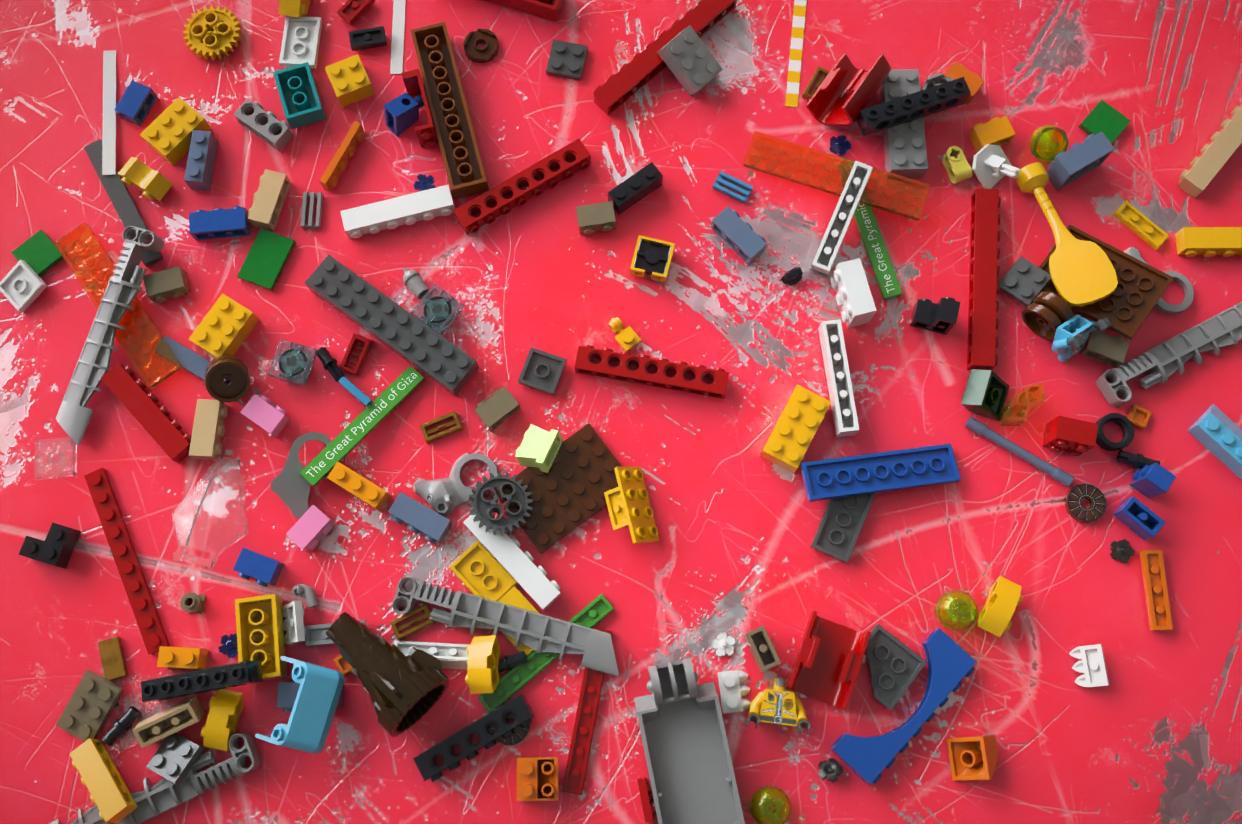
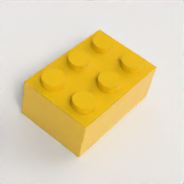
(172, 130)
(224, 327)

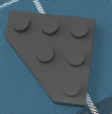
(890, 666)

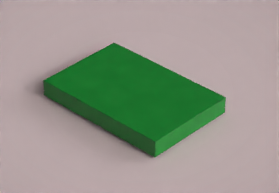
(266, 259)

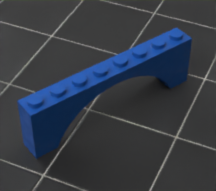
(946, 668)

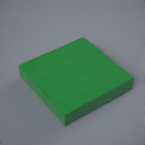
(1105, 119)
(39, 253)

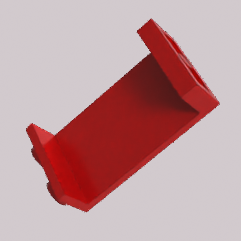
(415, 86)

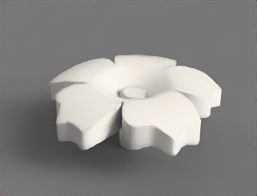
(723, 644)

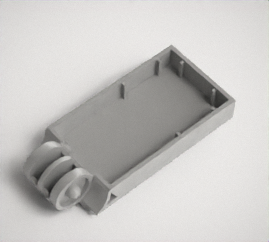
(687, 748)

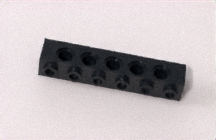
(913, 106)
(202, 681)
(427, 760)

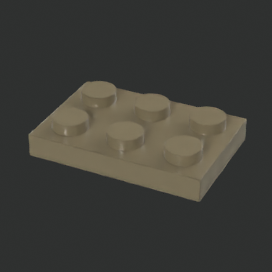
(89, 706)

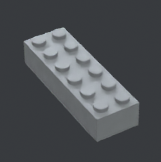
(906, 142)

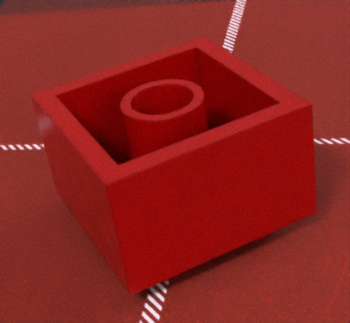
(1070, 435)

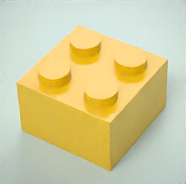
(349, 80)

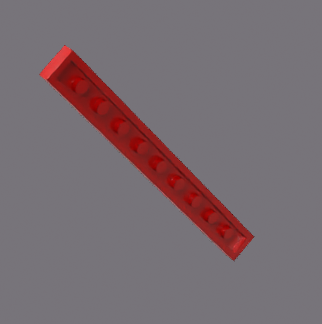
(126, 561)

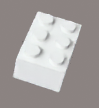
(853, 293)

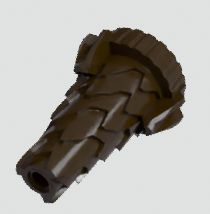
(398, 685)

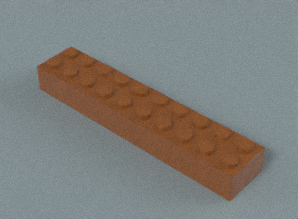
(449, 110)

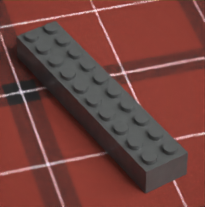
(392, 325)

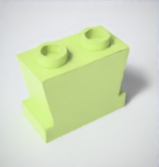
(539, 448)

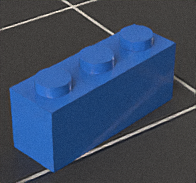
(219, 223)

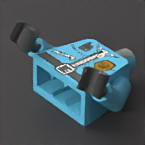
(1073, 334)

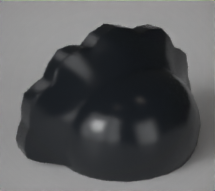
(792, 276)

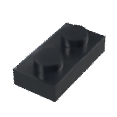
(367, 38)

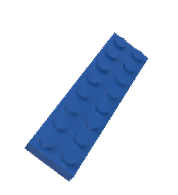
(879, 472)

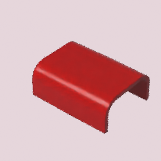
(847, 91)
(828, 661)

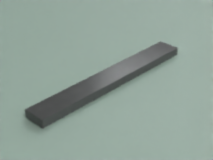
(120, 198)

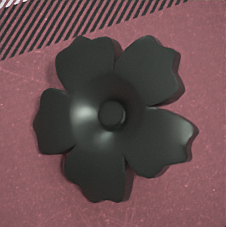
(1121, 551)
(829, 770)

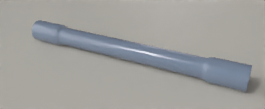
(1056, 473)

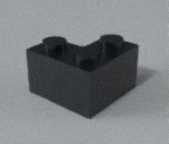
(935, 317)
(55, 549)

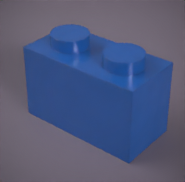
(136, 103)
(1152, 480)
(1139, 518)
(258, 566)

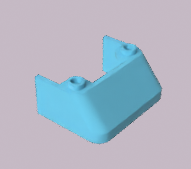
(312, 708)

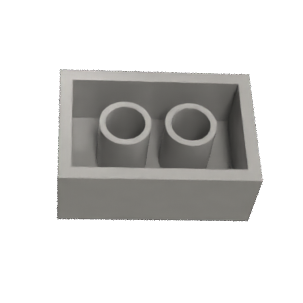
(690, 60)

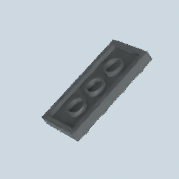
(841, 526)

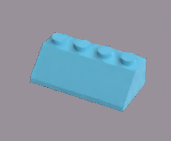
(1220, 437)

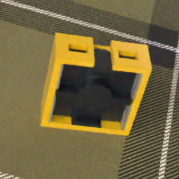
(652, 258)

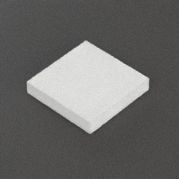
(22, 286)

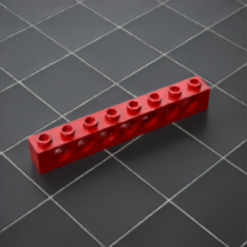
(512, 186)
(640, 376)

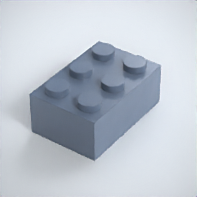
(1079, 160)

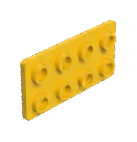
(631, 506)

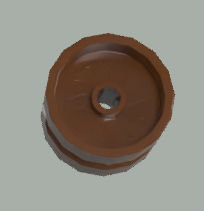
(1046, 314)
(216, 375)

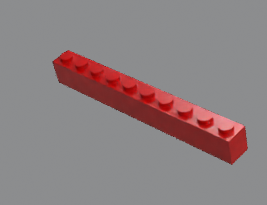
(649, 63)
(983, 280)

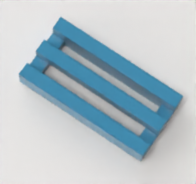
(732, 182)
(355, 391)

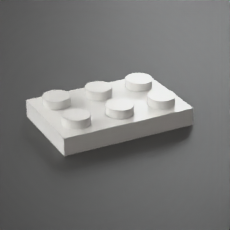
(300, 41)

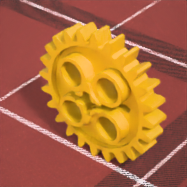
(212, 32)

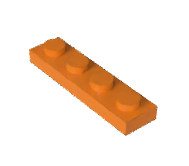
(341, 157)
(1156, 590)

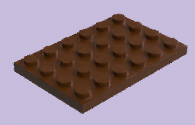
(1135, 295)
(570, 489)

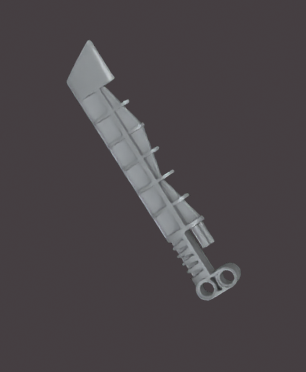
(98, 347)
(1169, 356)
(528, 627)
(167, 795)

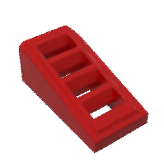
(350, 351)

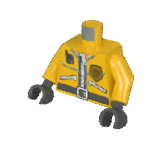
(778, 707)

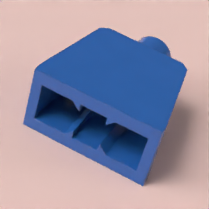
(402, 112)

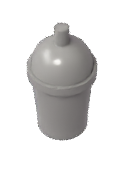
(415, 283)

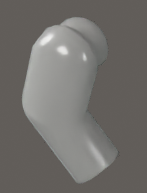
(306, 592)

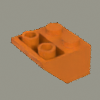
(537, 779)

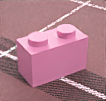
(264, 415)
(310, 528)

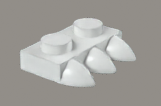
(294, 623)
(1092, 665)
(732, 691)

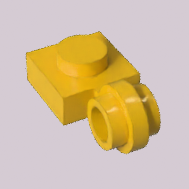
(626, 338)

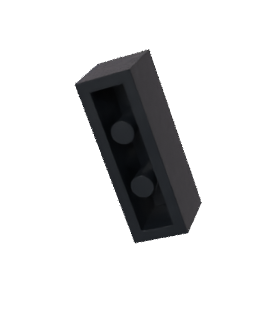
(635, 188)

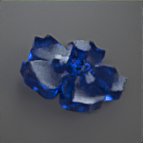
(839, 145)
(425, 183)
(230, 645)

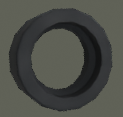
(1124, 423)

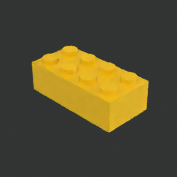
(795, 428)
(261, 633)

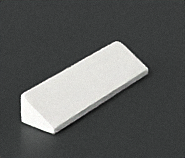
(451, 655)

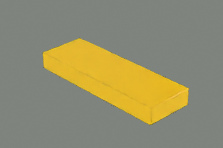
(1141, 225)

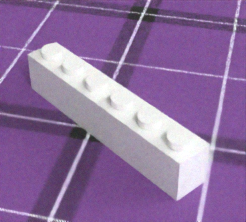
(397, 211)
(841, 217)
(838, 378)
(517, 563)

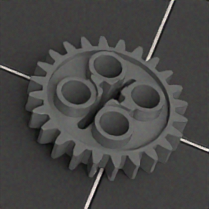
(483, 507)

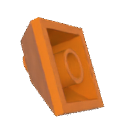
(972, 757)

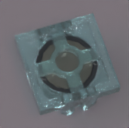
(439, 309)
(294, 362)

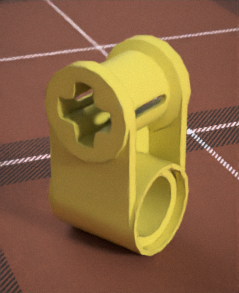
(956, 165)

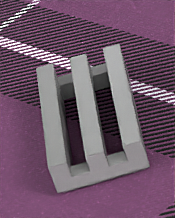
(312, 196)

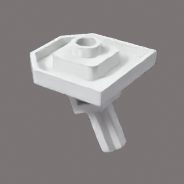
(991, 165)

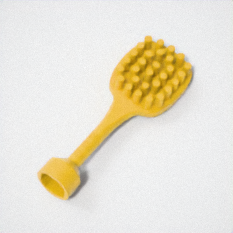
(1076, 266)

